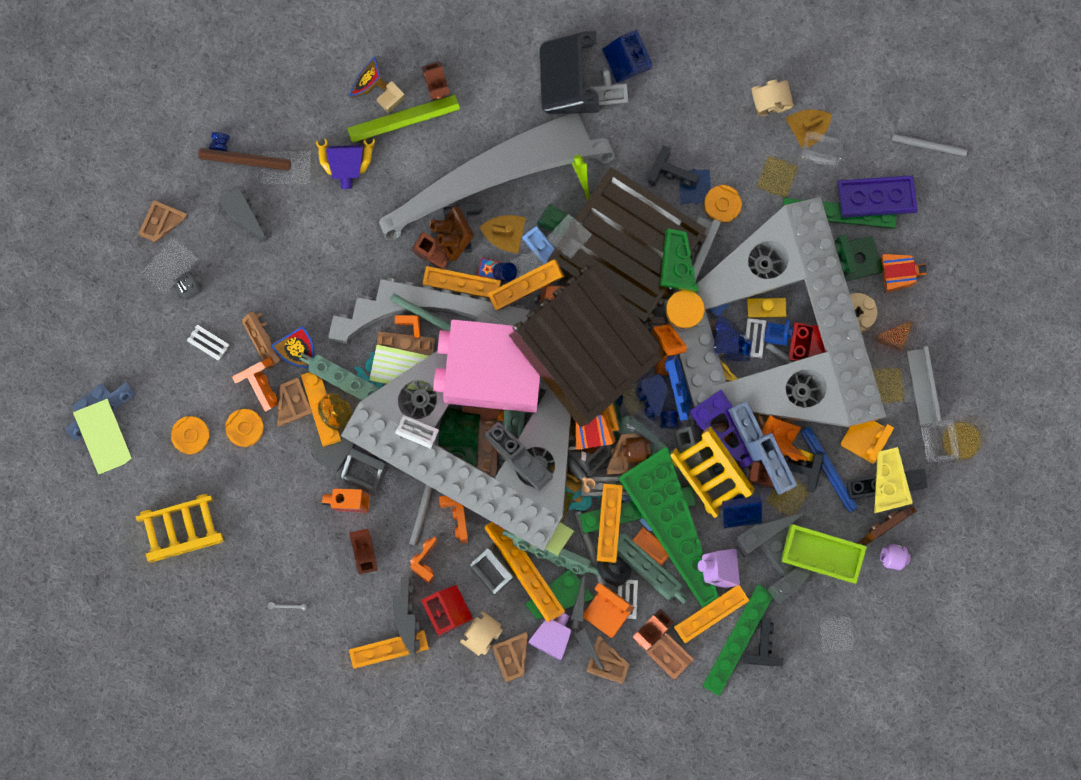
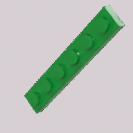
(834, 216)
(629, 512)
(738, 640)

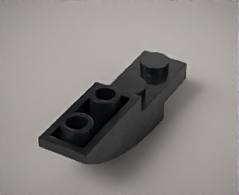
(866, 486)

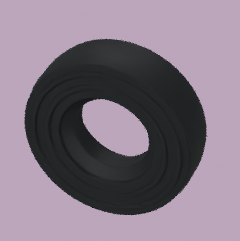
(611, 577)

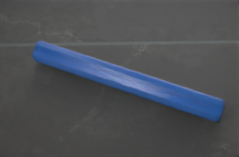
(829, 470)

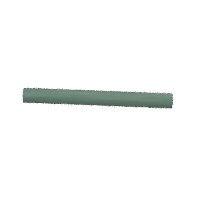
(421, 312)

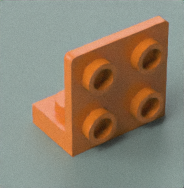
(784, 434)
(424, 571)
(608, 611)

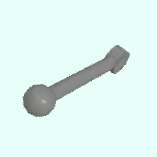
(271, 606)

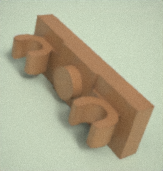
(260, 338)
(409, 343)
(486, 452)

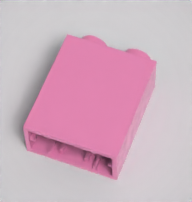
(485, 368)

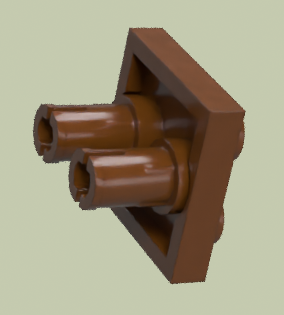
(452, 233)

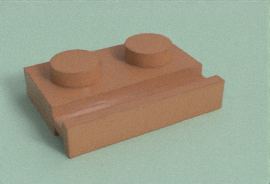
(670, 656)

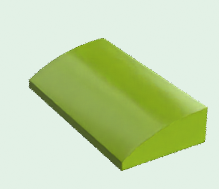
(823, 553)

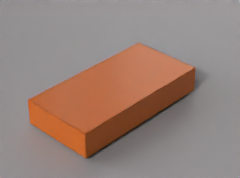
(651, 546)

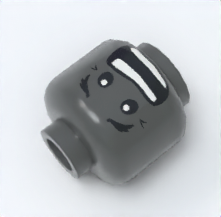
(187, 285)

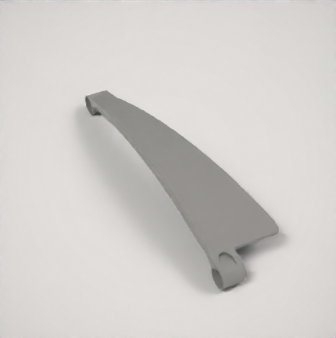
(527, 153)

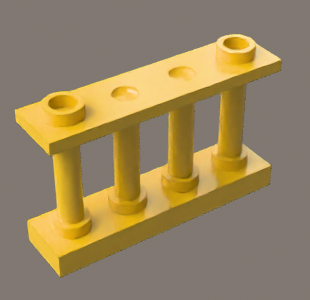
(720, 455)
(175, 547)

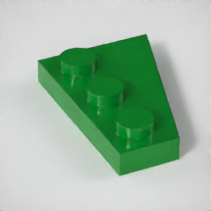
(676, 263)
(565, 590)

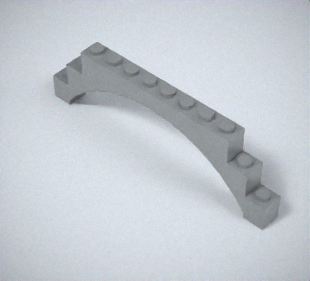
(369, 311)

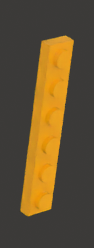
(526, 573)

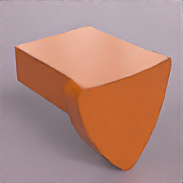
(410, 321)

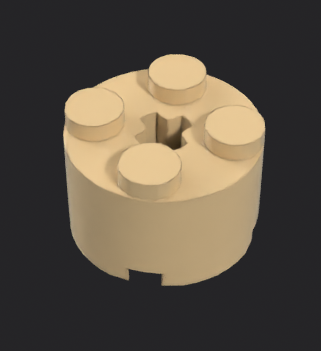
(772, 98)
(867, 309)
(481, 633)

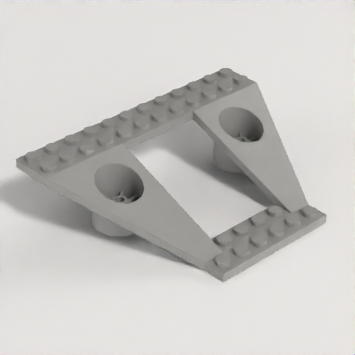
(840, 377)
(501, 499)

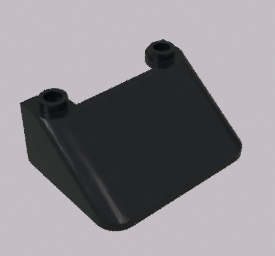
(563, 75)

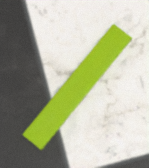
(403, 118)

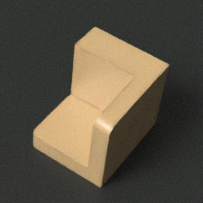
(391, 97)

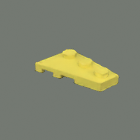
(891, 482)

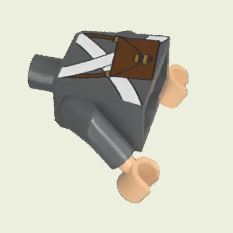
(586, 461)

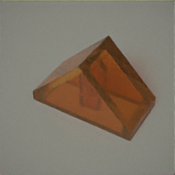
(896, 336)

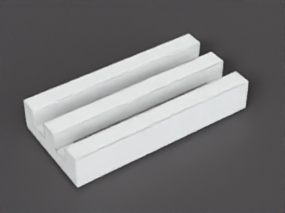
(756, 322)
(194, 334)
(416, 434)
(635, 582)

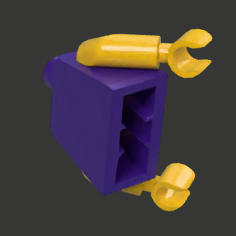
(345, 161)

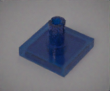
(742, 511)

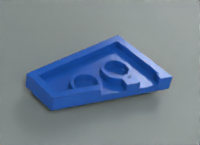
(679, 386)

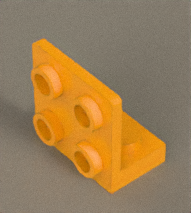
(866, 439)

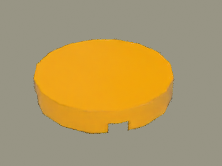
(722, 203)
(685, 309)
(244, 427)
(190, 435)

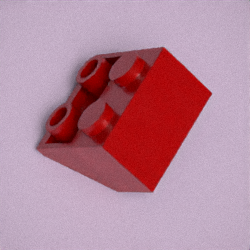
(805, 342)
(447, 610)

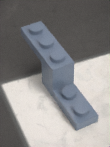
(762, 447)

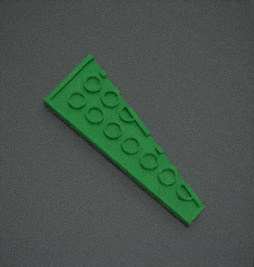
(662, 504)

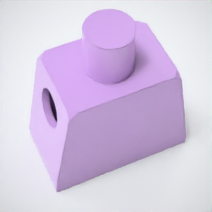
(720, 568)
(552, 637)

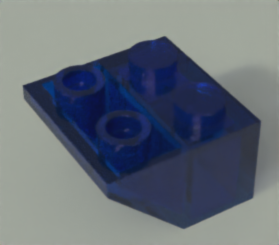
(627, 56)
(731, 341)
(653, 394)

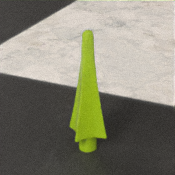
(581, 171)

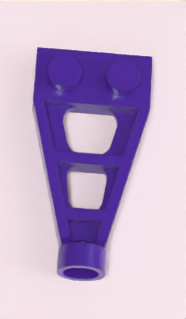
(710, 409)

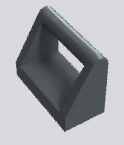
(366, 460)
(500, 564)

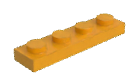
(459, 282)
(525, 285)
(315, 391)
(609, 523)
(711, 613)
(383, 651)

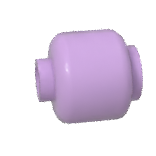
(895, 556)

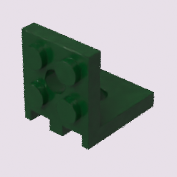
(863, 246)
(460, 437)

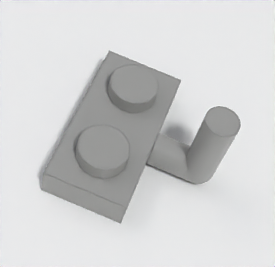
(609, 92)

